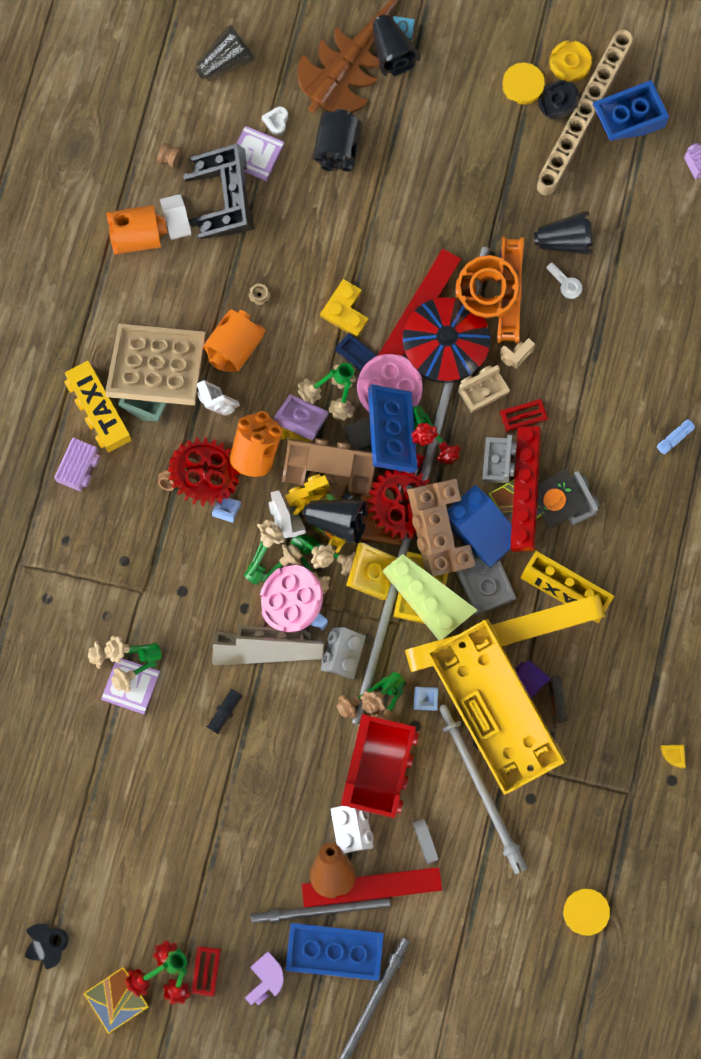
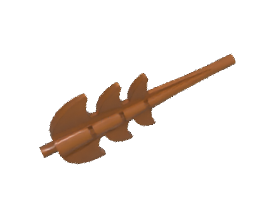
(330, 85)

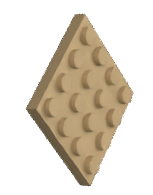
(155, 364)

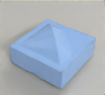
(227, 509)
(320, 622)
(426, 698)

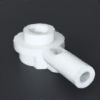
(570, 287)

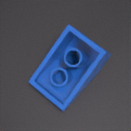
(632, 112)
(482, 525)

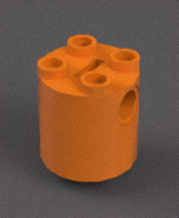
(135, 229)
(233, 341)
(255, 444)

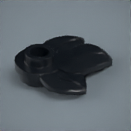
(43, 946)

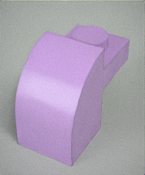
(272, 979)

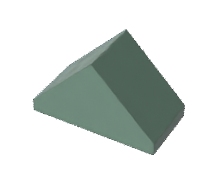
(143, 409)

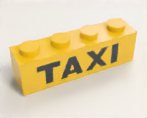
(98, 407)
(561, 582)

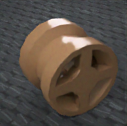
(169, 155)

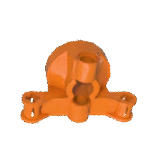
(504, 270)

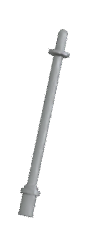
(510, 848)

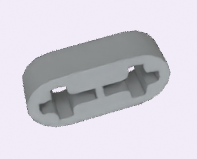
(425, 841)

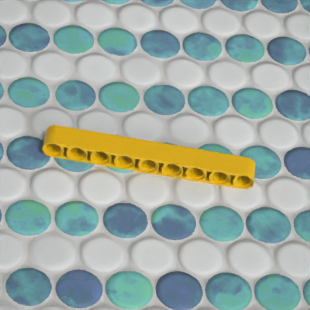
(523, 627)

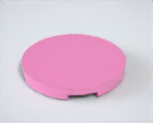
(390, 372)
(291, 598)

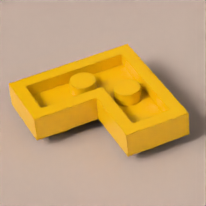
(340, 311)
(315, 485)

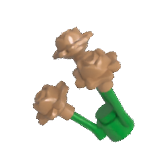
(372, 701)

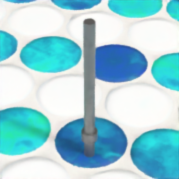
(276, 915)
(395, 960)

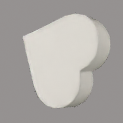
(276, 120)

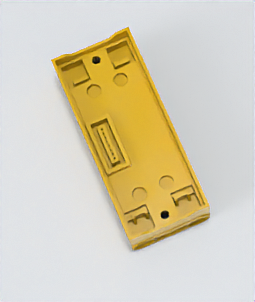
(496, 707)

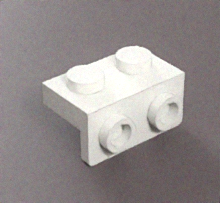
(214, 400)
(284, 517)
(352, 829)

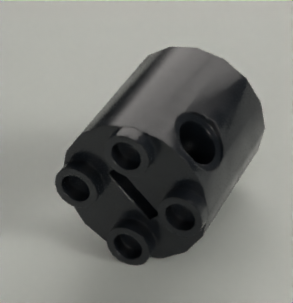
(337, 140)

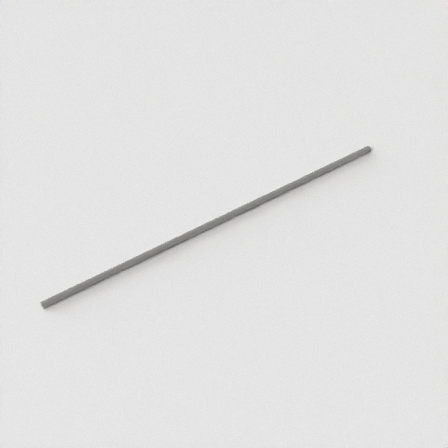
(389, 602)

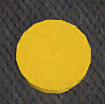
(570, 61)
(523, 83)
(586, 912)

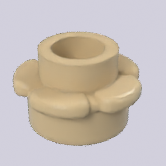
(259, 288)

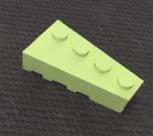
(429, 598)

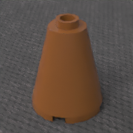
(332, 872)

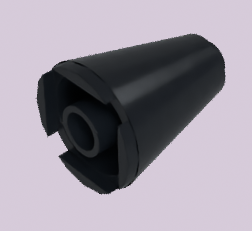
(393, 47)
(566, 235)
(338, 517)

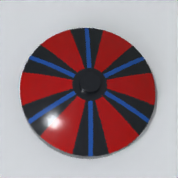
(445, 340)

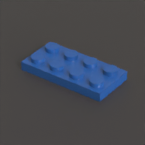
(392, 428)
(334, 951)

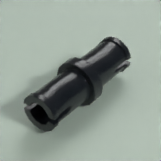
(224, 711)

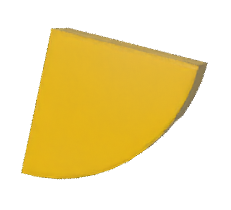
(674, 755)

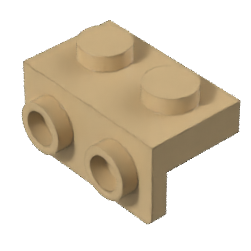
(483, 388)

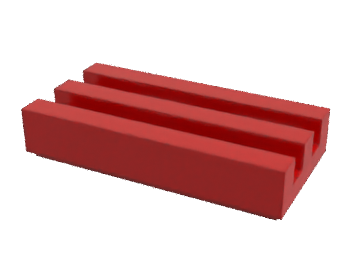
(508, 428)
(206, 969)

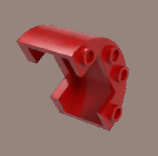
(379, 766)

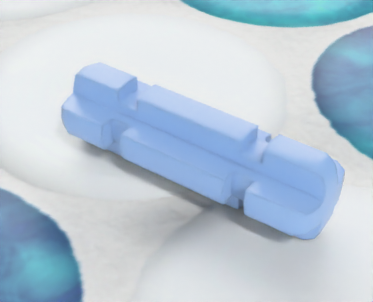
(676, 436)

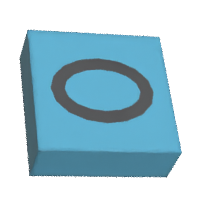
(406, 25)

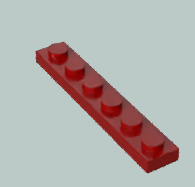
(526, 489)

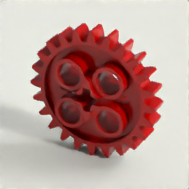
(204, 489)
(383, 506)

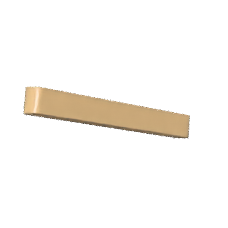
(580, 120)

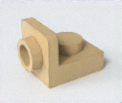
(520, 353)

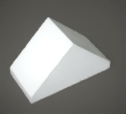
(175, 216)

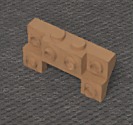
(329, 459)
(434, 528)

